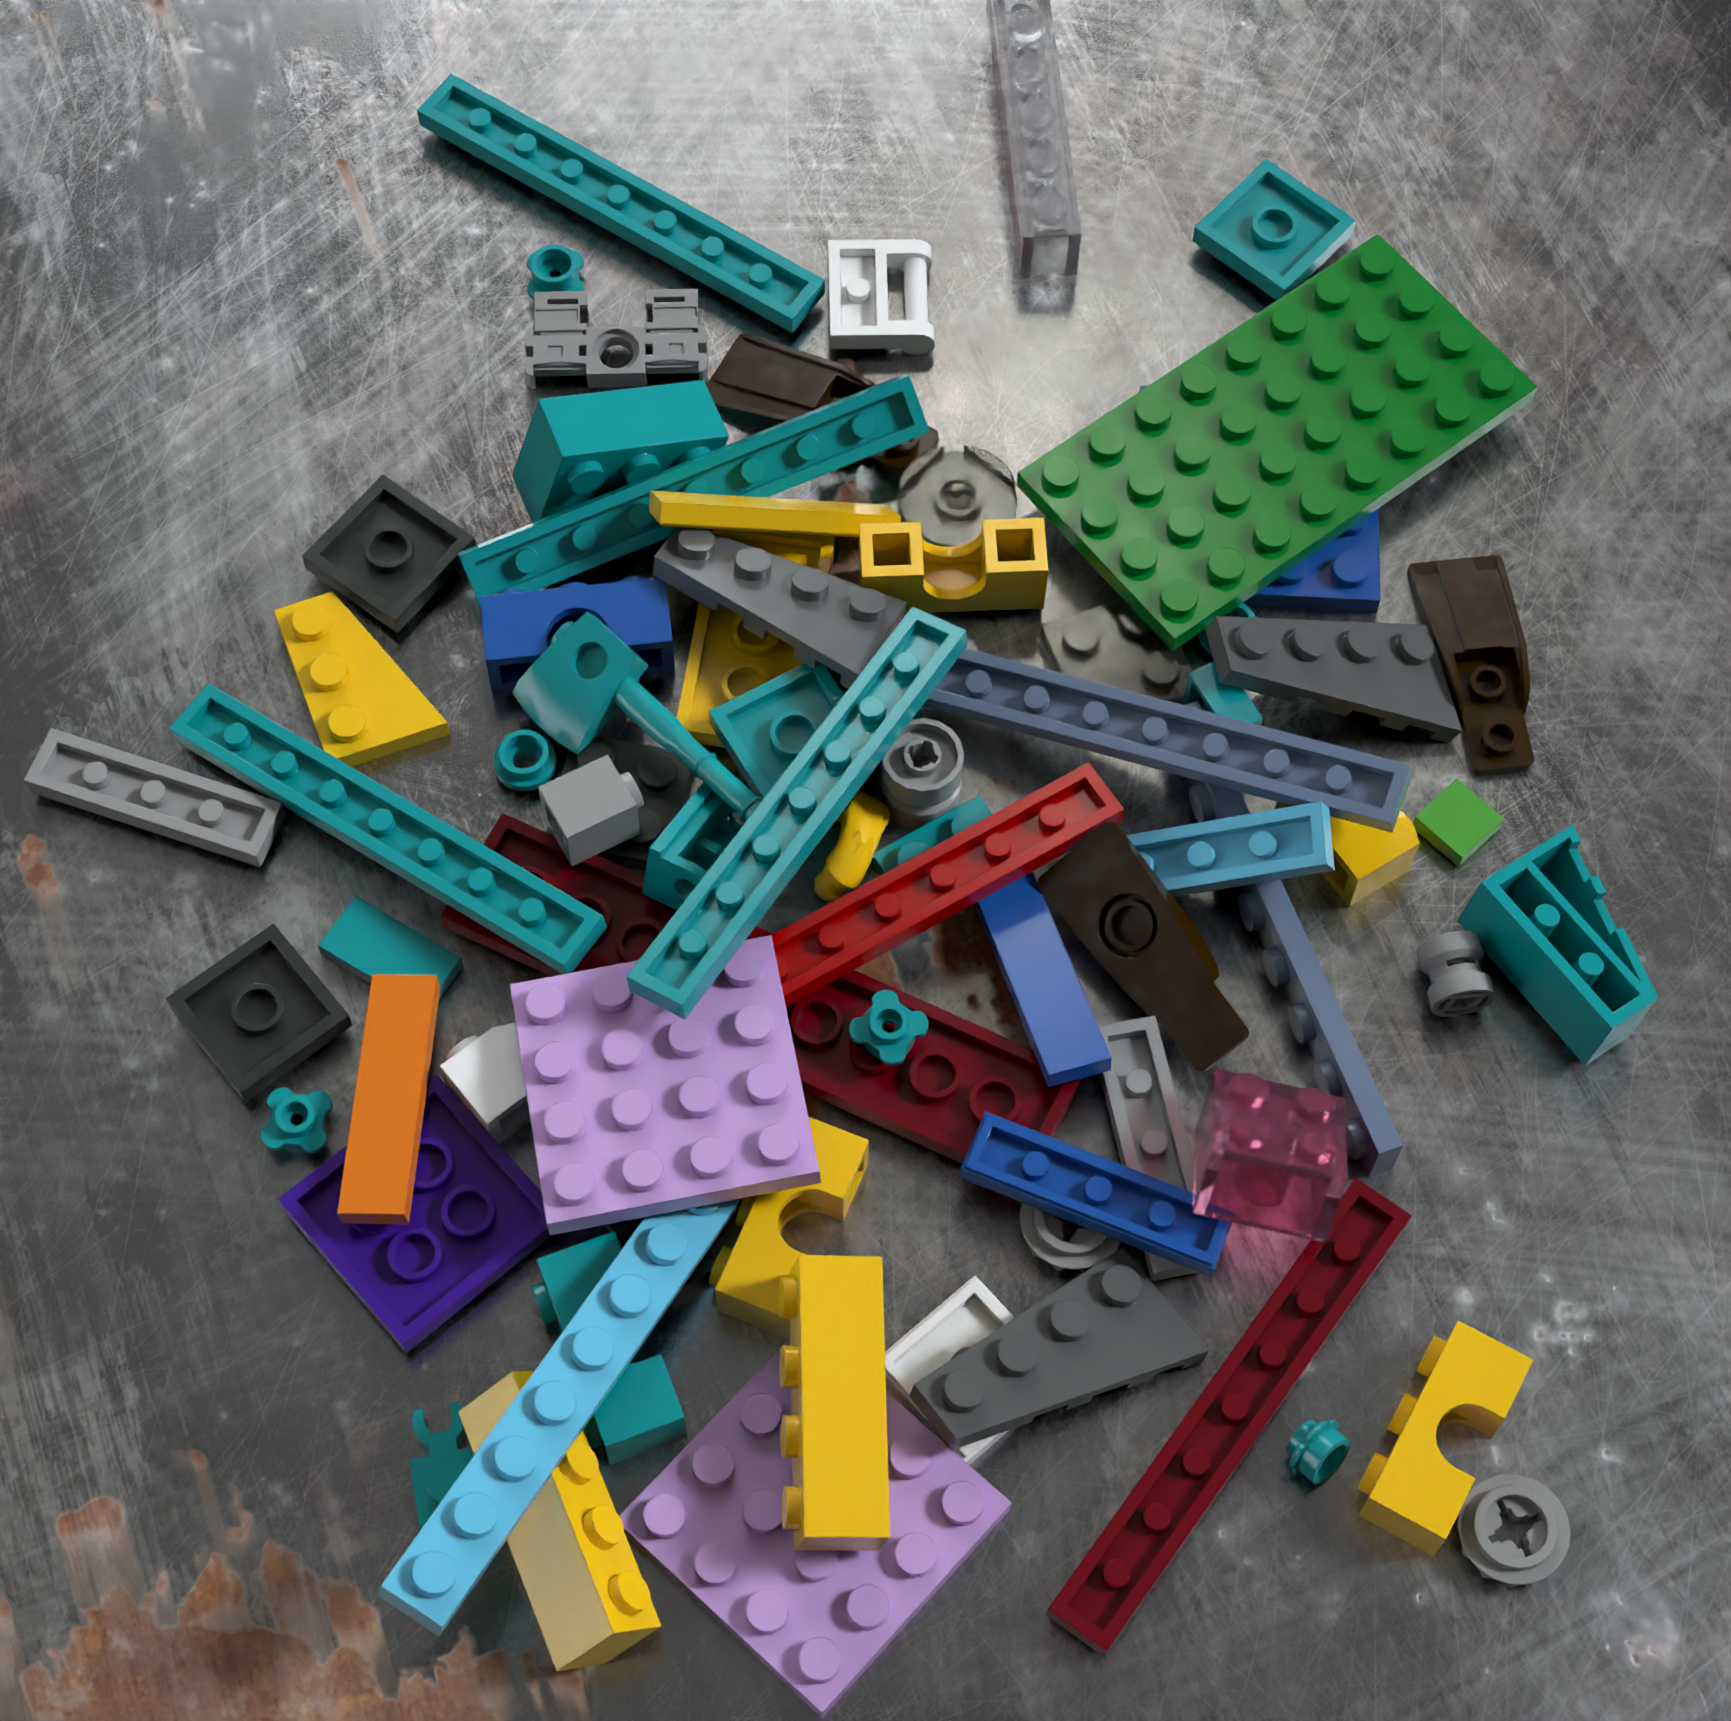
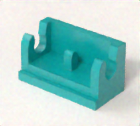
(688, 847)

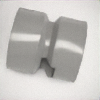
(922, 773)

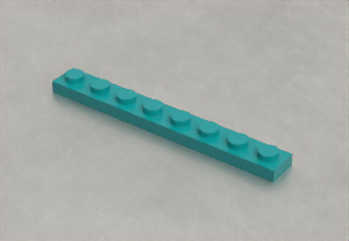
(622, 203)
(748, 467)
(796, 814)
(390, 829)

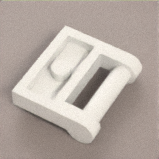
(861, 295)

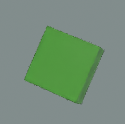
(1457, 822)

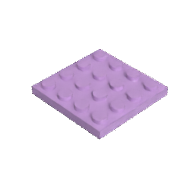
(660, 1108)
(807, 1612)

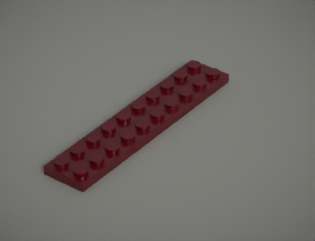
(927, 1098)

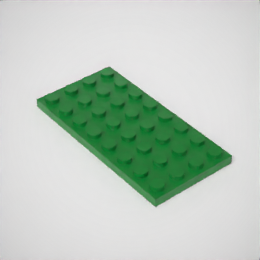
(1274, 440)

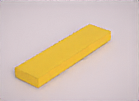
(766, 513)

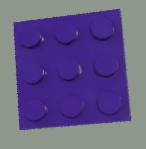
(465, 1230)

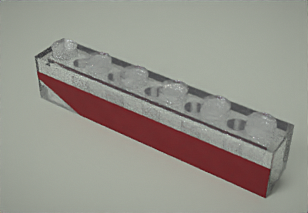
(1034, 138)

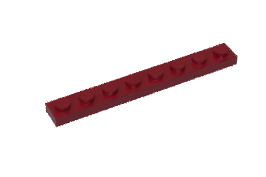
(1226, 1420)

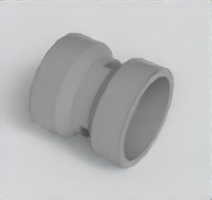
(1455, 973)

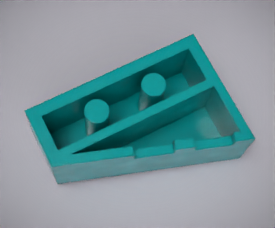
(611, 439)
(1560, 946)

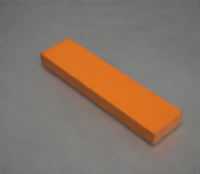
(389, 1100)

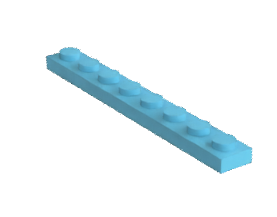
(549, 1414)

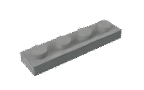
(155, 797)
(1146, 1115)

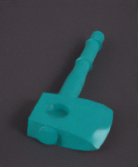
(591, 676)

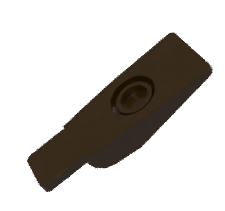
(775, 383)
(1481, 656)
(1144, 942)

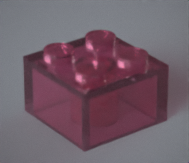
(1270, 1155)

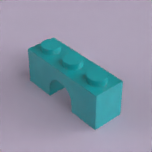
(642, 1404)

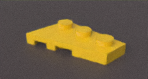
(352, 686)

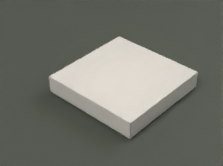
(940, 1337)

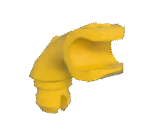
(860, 833)

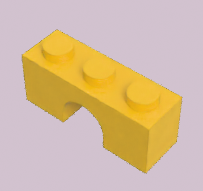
(994, 572)
(751, 1271)
(1415, 1488)

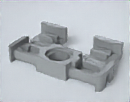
(663, 348)

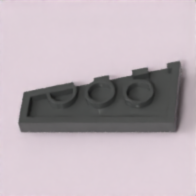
(801, 605)
(1342, 665)
(1074, 1344)

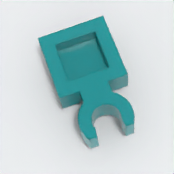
(439, 1470)

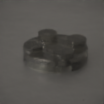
(956, 473)

